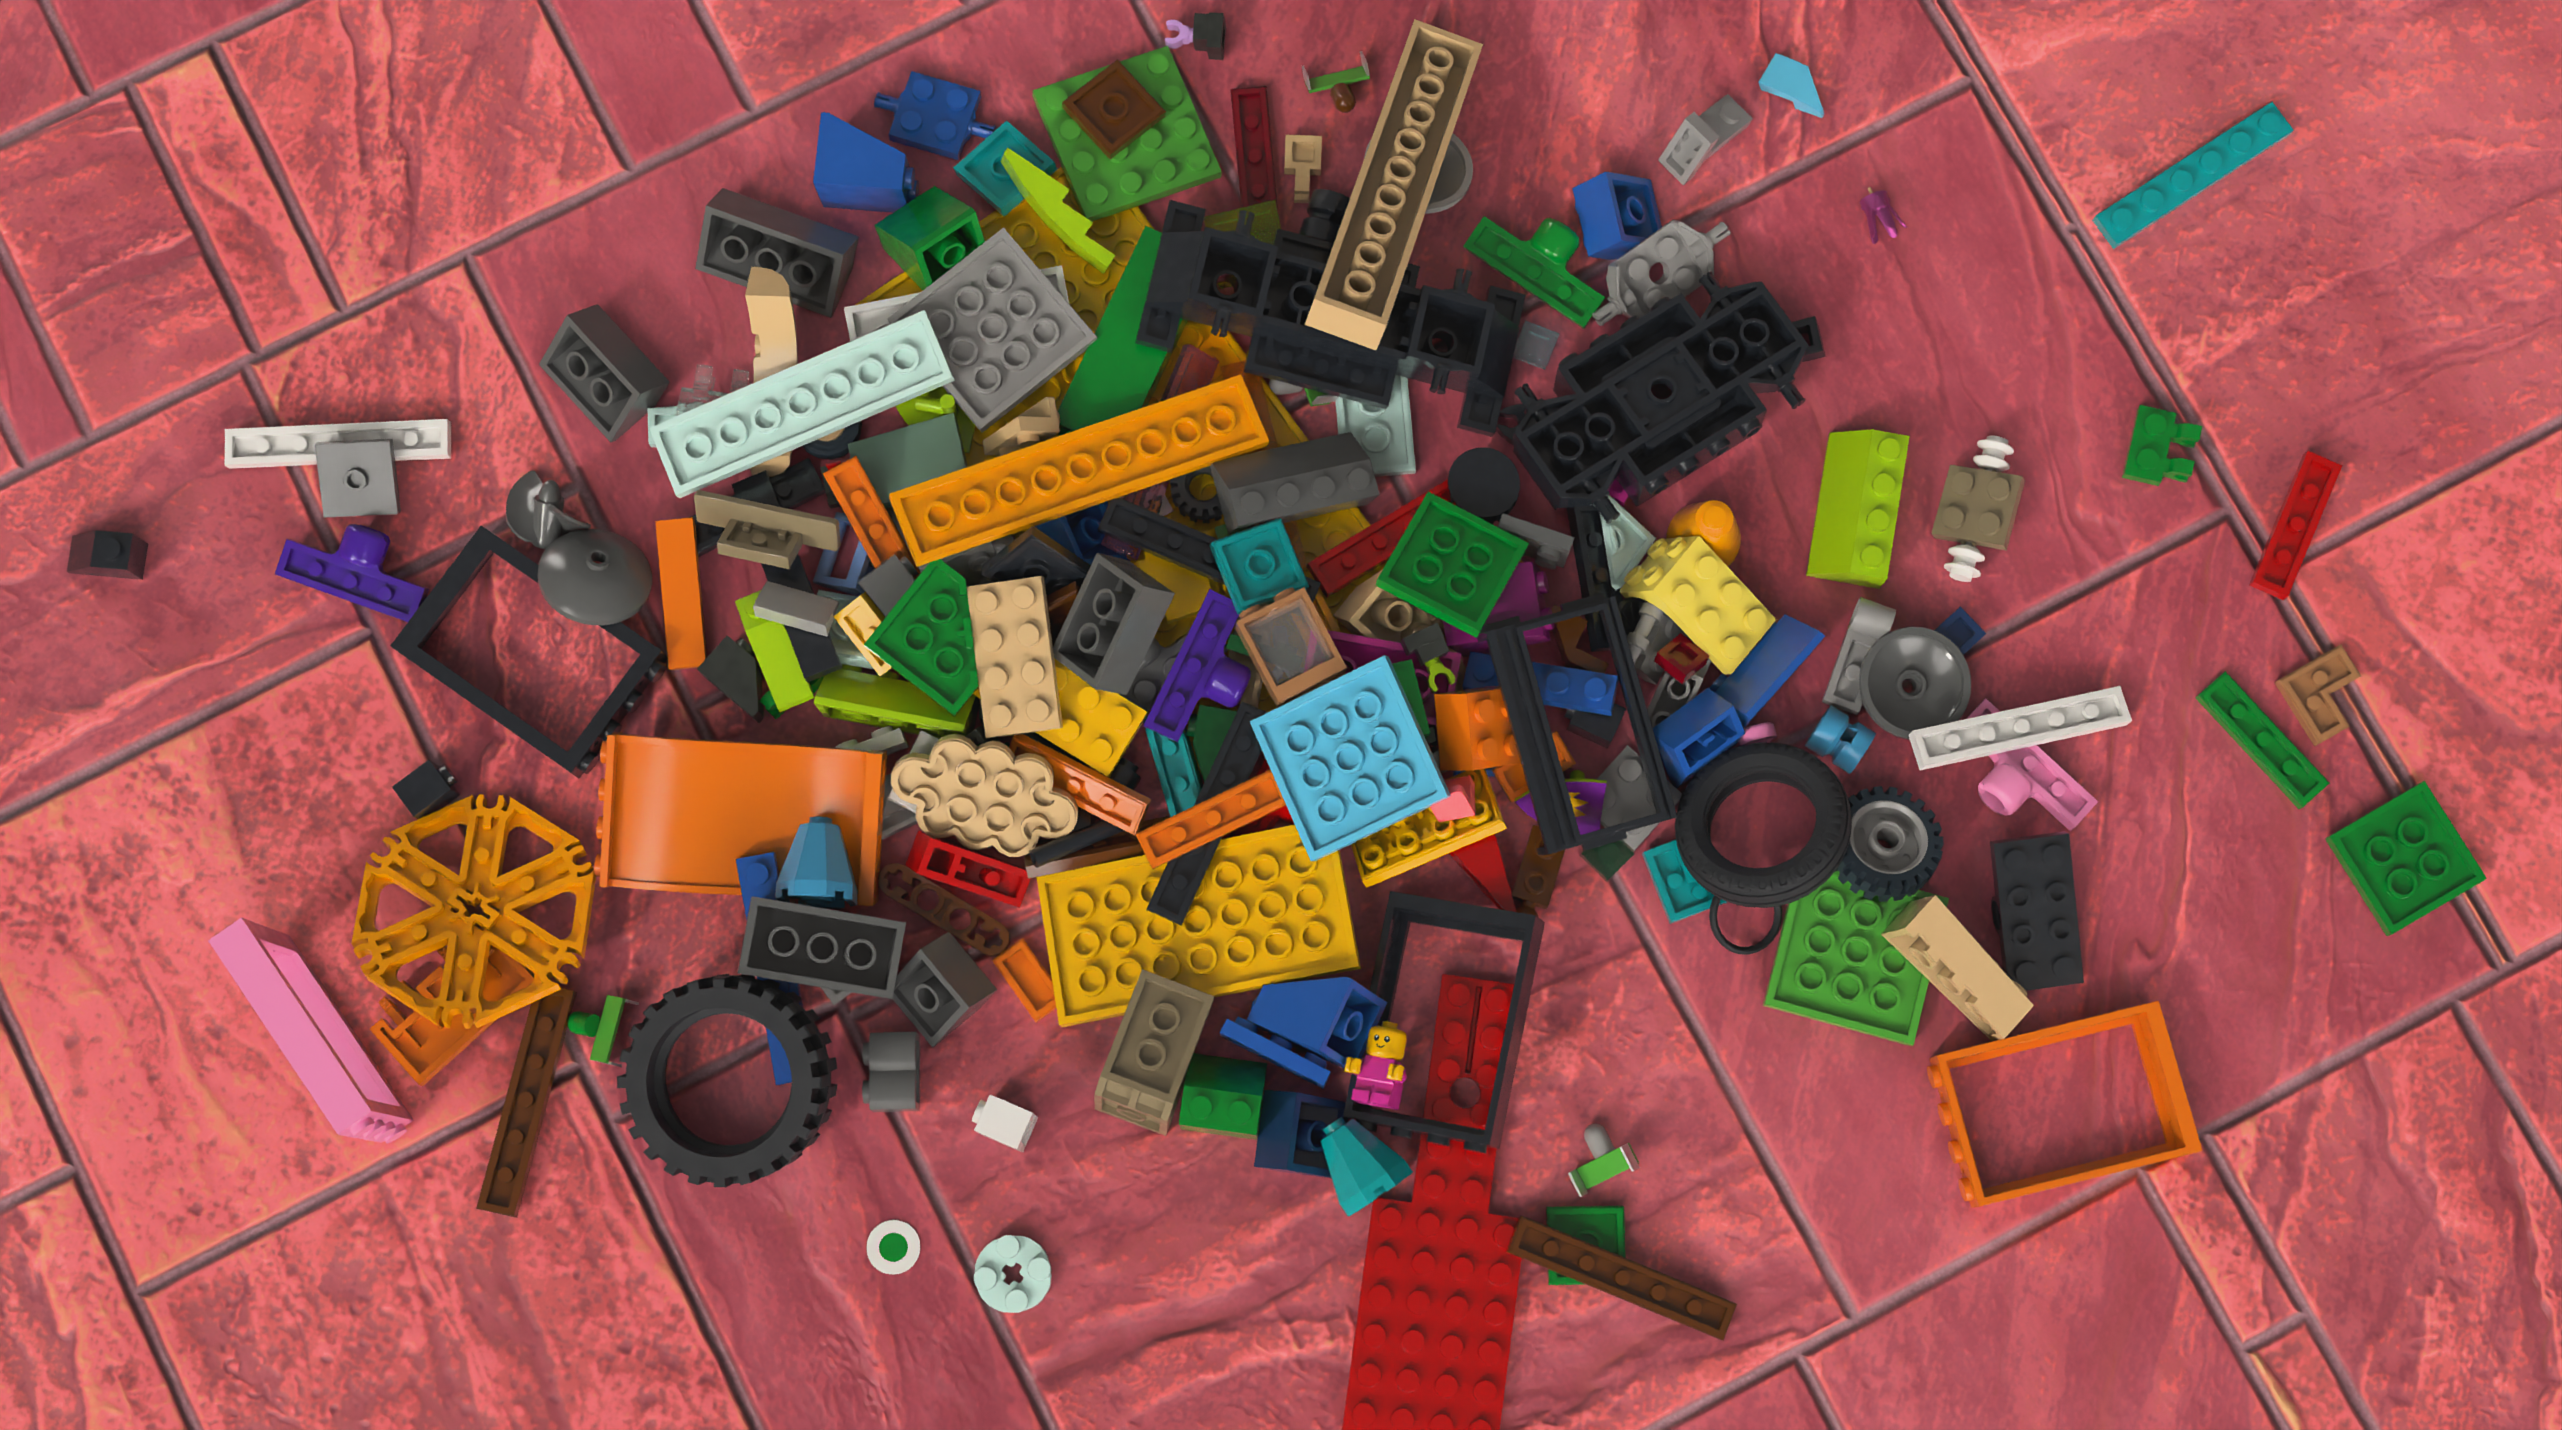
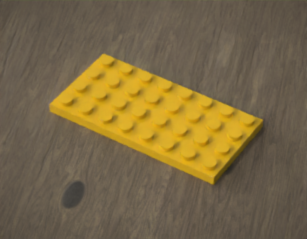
(1253, 923)

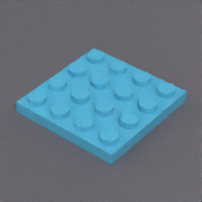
(1350, 758)

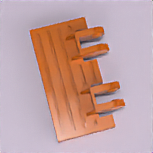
(427, 1048)

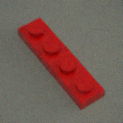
(2295, 525)

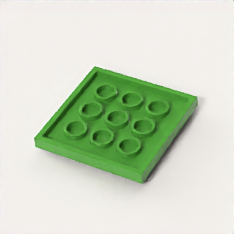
(1155, 165)
(1842, 969)

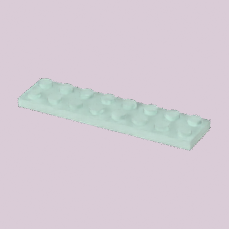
(801, 404)

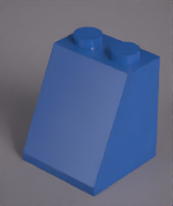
(860, 170)
(1319, 1016)

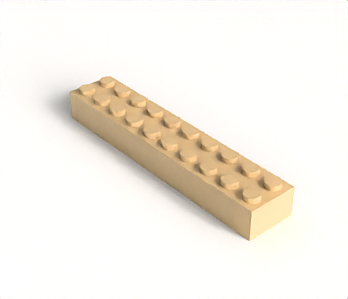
(1394, 186)

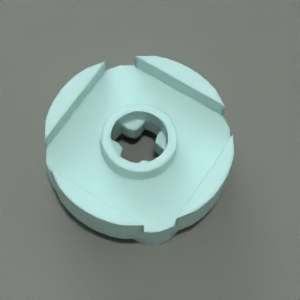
(990, 1276)

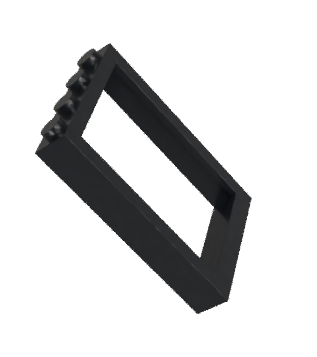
(624, 699)
(1408, 909)

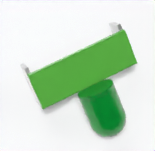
(604, 1028)

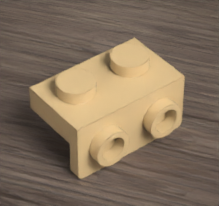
(1027, 429)

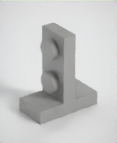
(1702, 137)

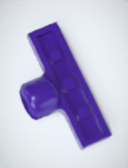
(353, 572)
(1200, 670)

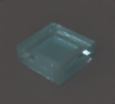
(1535, 345)

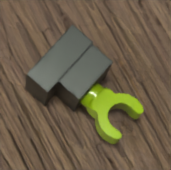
(1429, 647)

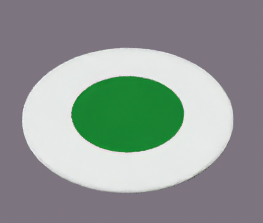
(893, 1247)

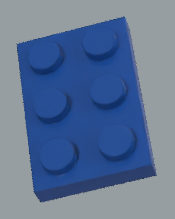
(1276, 1051)

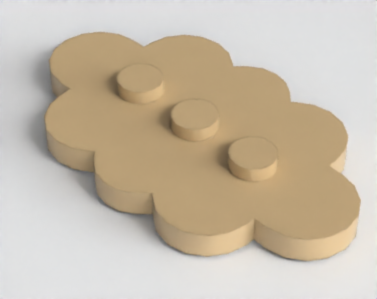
(984, 795)

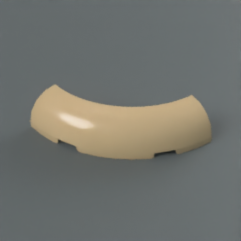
(775, 339)

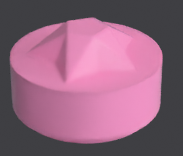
(1758, 733)

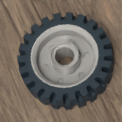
(1912, 839)

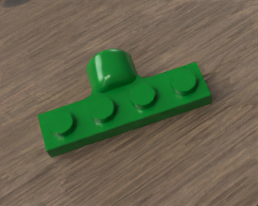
(1538, 265)

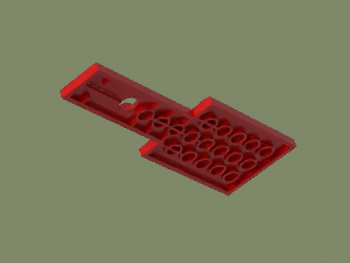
(1438, 1267)

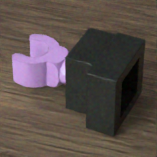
(1206, 34)

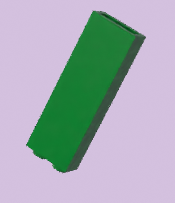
(1115, 371)

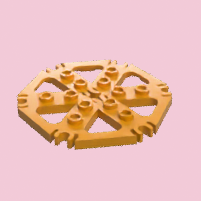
(483, 878)

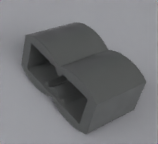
(893, 1072)

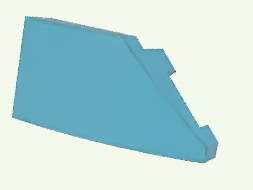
(1793, 82)

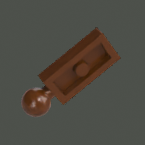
(1536, 875)

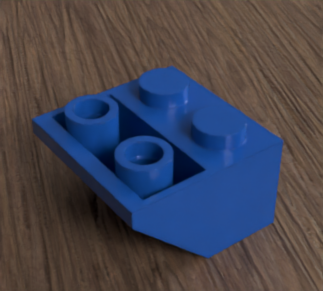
(1697, 735)

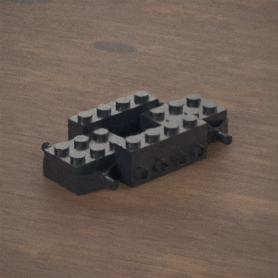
(1615, 428)

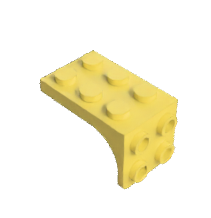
(1701, 598)

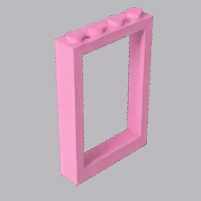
(311, 1032)

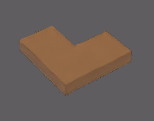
(2309, 693)

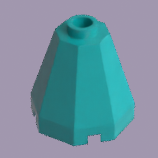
(1360, 1164)

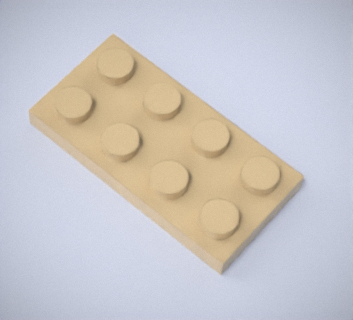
(1014, 657)

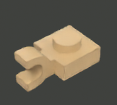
(1302, 160)

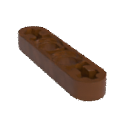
(942, 912)

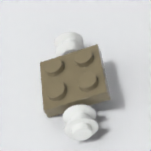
(1978, 507)

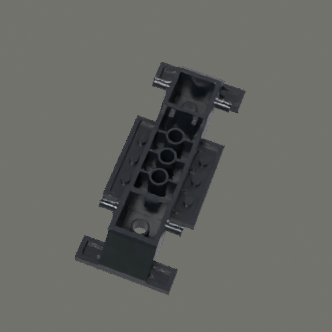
(1273, 300)

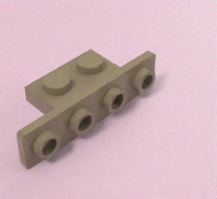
(764, 531)

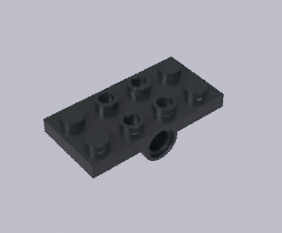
(2036, 910)

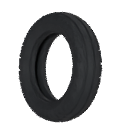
(1773, 884)

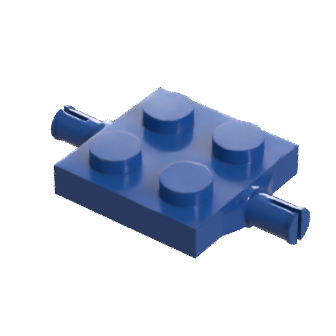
(934, 115)

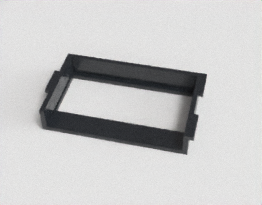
(1534, 734)

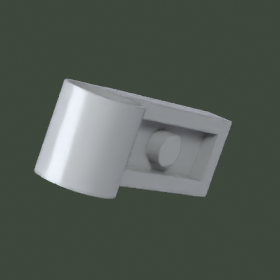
(1867, 625)

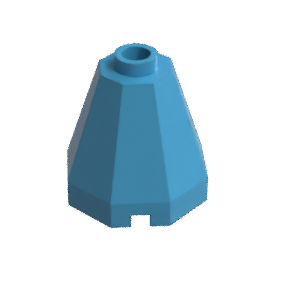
(818, 868)

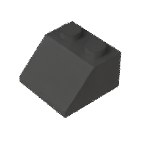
(941, 988)

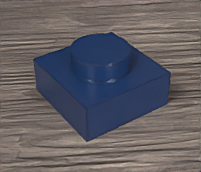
(1961, 630)

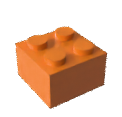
(1474, 730)

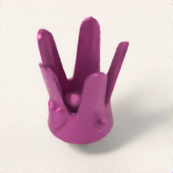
(1879, 204)

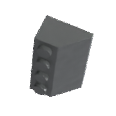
(754, 234)
(1294, 482)

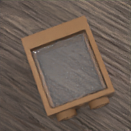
(1290, 646)

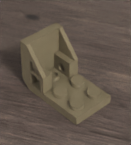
(1152, 1052)

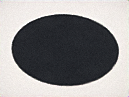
(1484, 482)

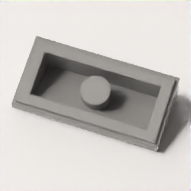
(795, 608)

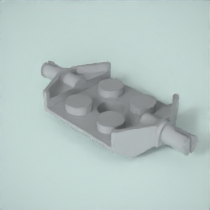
(1684, 258)

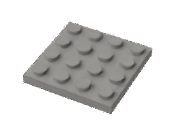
(999, 328)

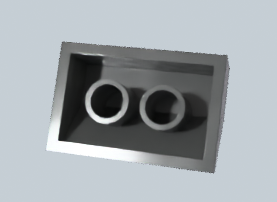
(603, 371)

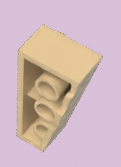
(1958, 966)

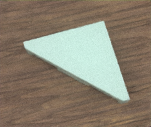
(1624, 544)

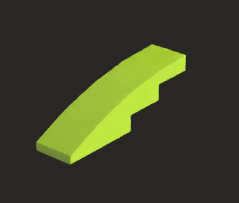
(1047, 199)

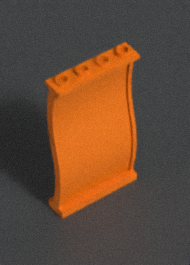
(694, 806)

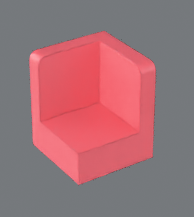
(1461, 802)

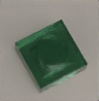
(1607, 858)

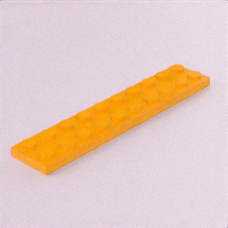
(1078, 470)

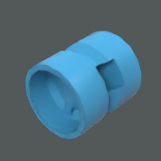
(1835, 726)

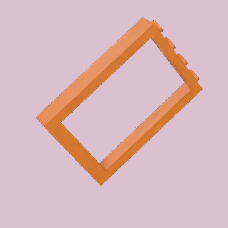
(2163, 1080)

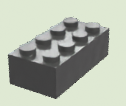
(821, 947)

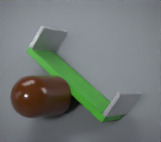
(1341, 92)

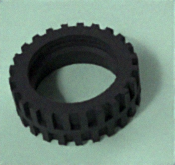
(650, 1100)

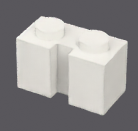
(1004, 1122)

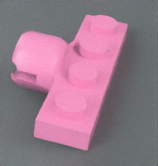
(2035, 775)

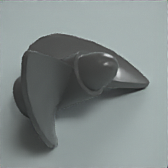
(537, 512)

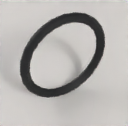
(1737, 949)

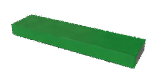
(2262, 740)

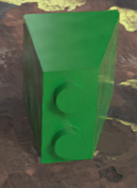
(930, 235)
(1223, 1096)

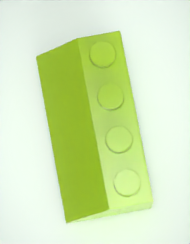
(1858, 507)
(889, 702)

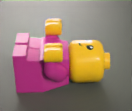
(1380, 1072)

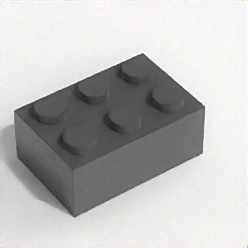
(1112, 624)

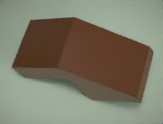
(1567, 636)

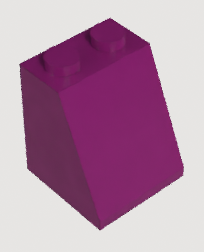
(1520, 598)

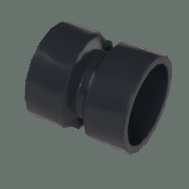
(1325, 213)

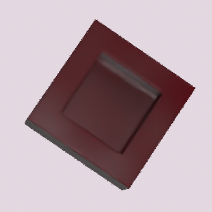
(1681, 658)

